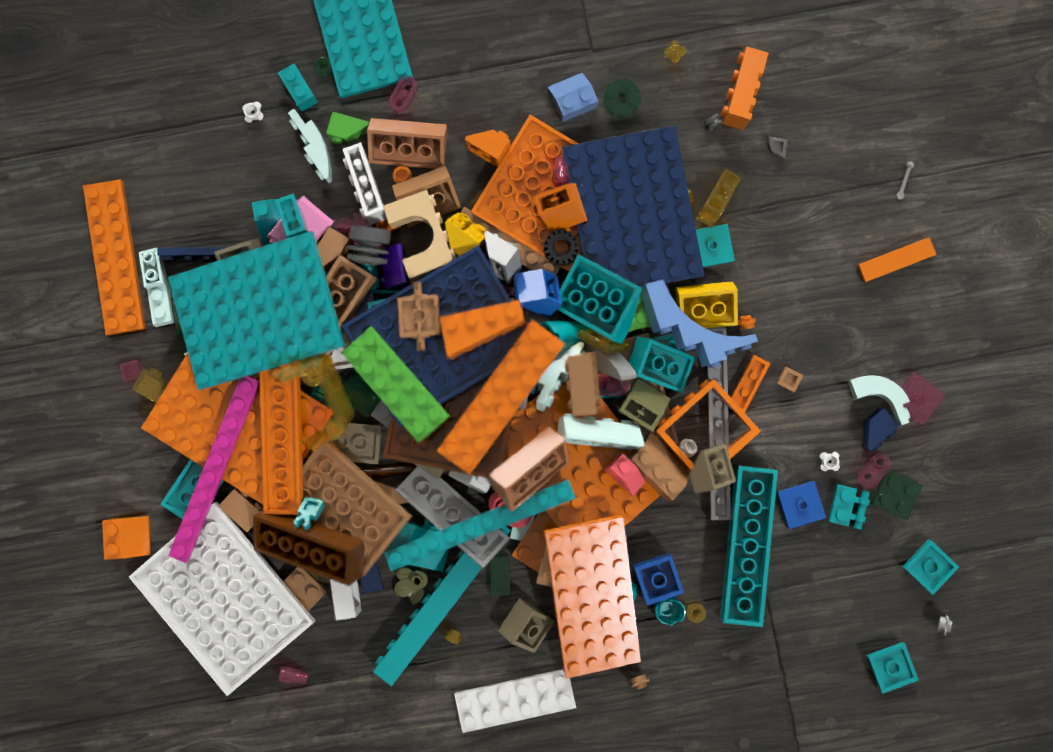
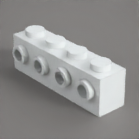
(365, 184)

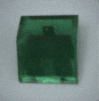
(361, 395)

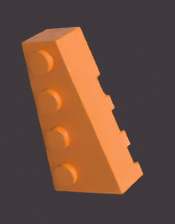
(745, 87)
(472, 328)

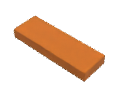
(749, 382)

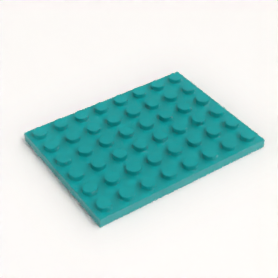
(256, 311)

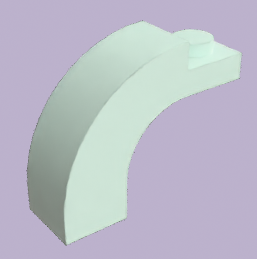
(885, 389)

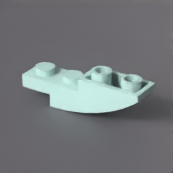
(316, 151)
(157, 286)
(553, 377)

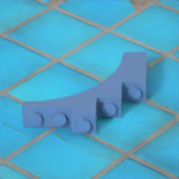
(667, 316)

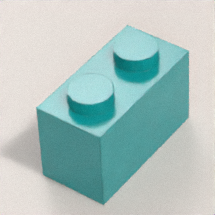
(297, 87)

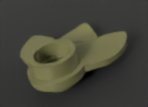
(409, 586)

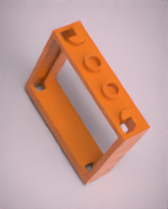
(690, 400)

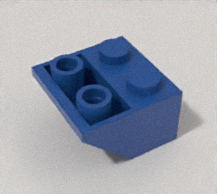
(538, 291)

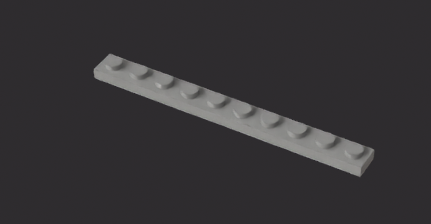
(718, 432)

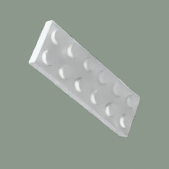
(514, 700)

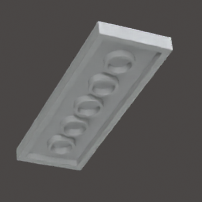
(445, 508)

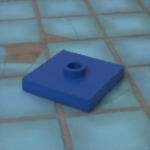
(801, 504)

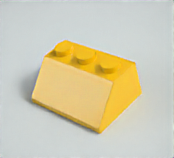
(709, 304)

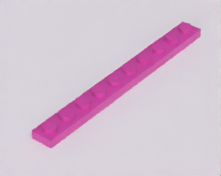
(214, 469)

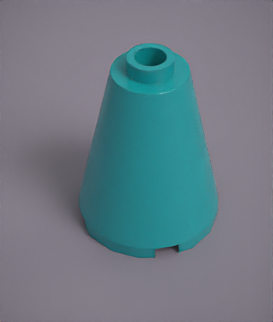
(565, 331)

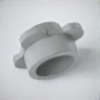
(944, 625)

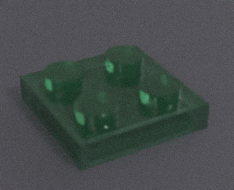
(896, 495)

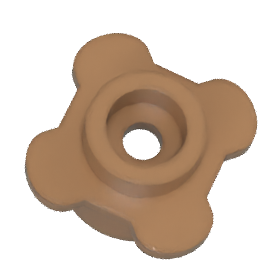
(639, 682)

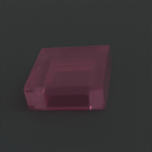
(130, 370)

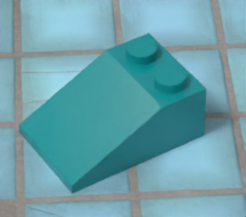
(661, 364)
(414, 531)

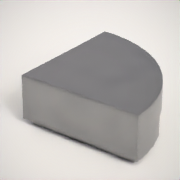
(777, 146)

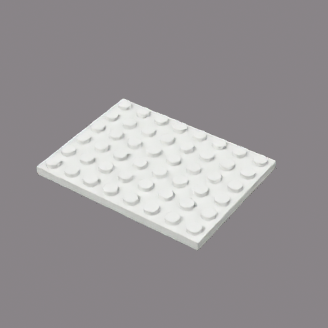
(223, 602)

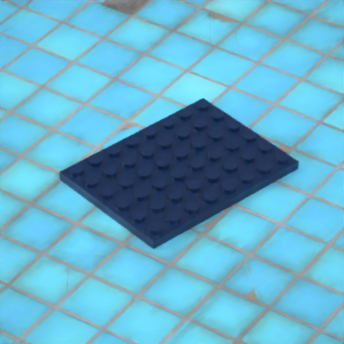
(636, 206)
(461, 287)

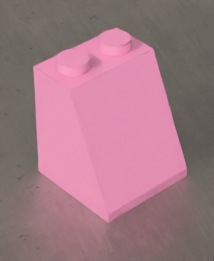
(314, 218)

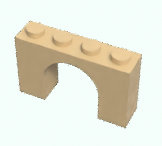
(421, 208)

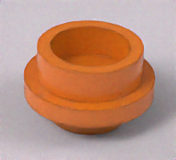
(401, 174)
(746, 322)

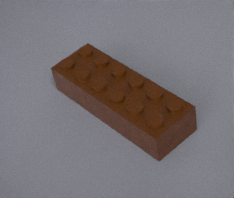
(315, 550)

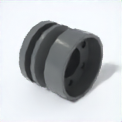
(368, 245)

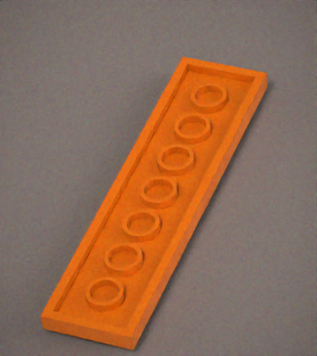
(114, 257)
(501, 397)
(281, 443)

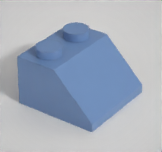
(573, 96)

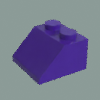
(394, 271)

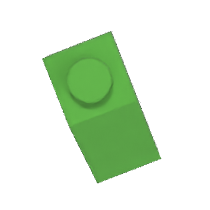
(345, 128)

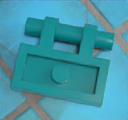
(843, 504)

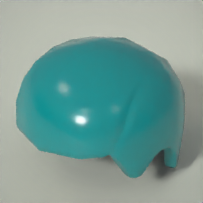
(670, 611)

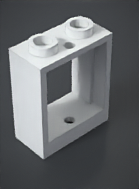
(345, 600)

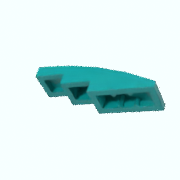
(291, 216)

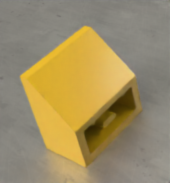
(464, 233)

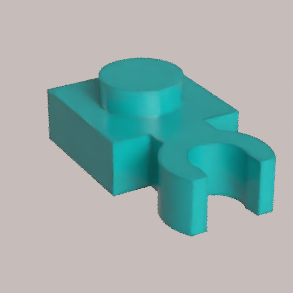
(309, 510)

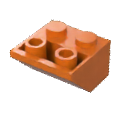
(561, 207)

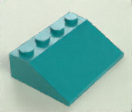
(599, 299)

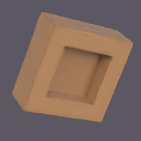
(789, 379)

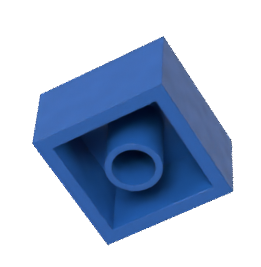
(658, 578)

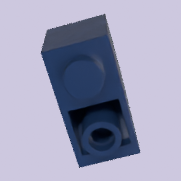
(877, 428)

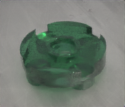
(632, 100)

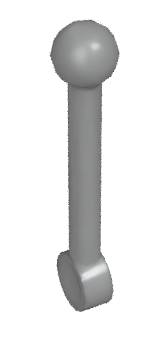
(900, 195)

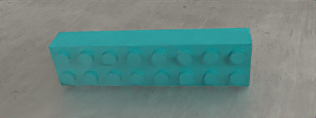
(748, 546)

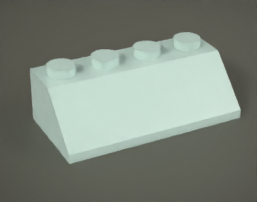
(600, 433)

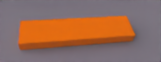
(896, 259)

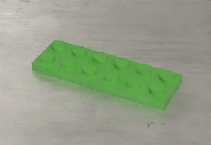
(395, 384)

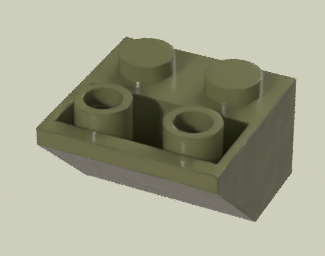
(644, 405)

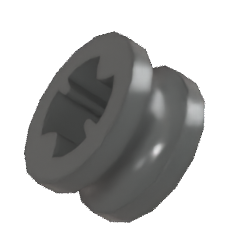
(713, 122)

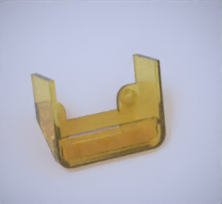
(322, 371)

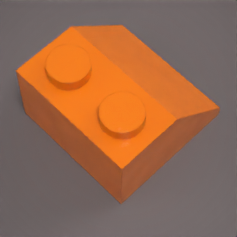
(489, 145)
(126, 537)

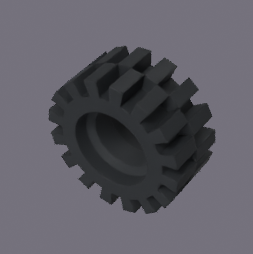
(561, 236)

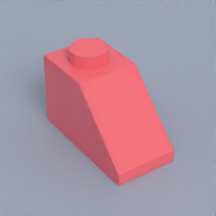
(625, 474)

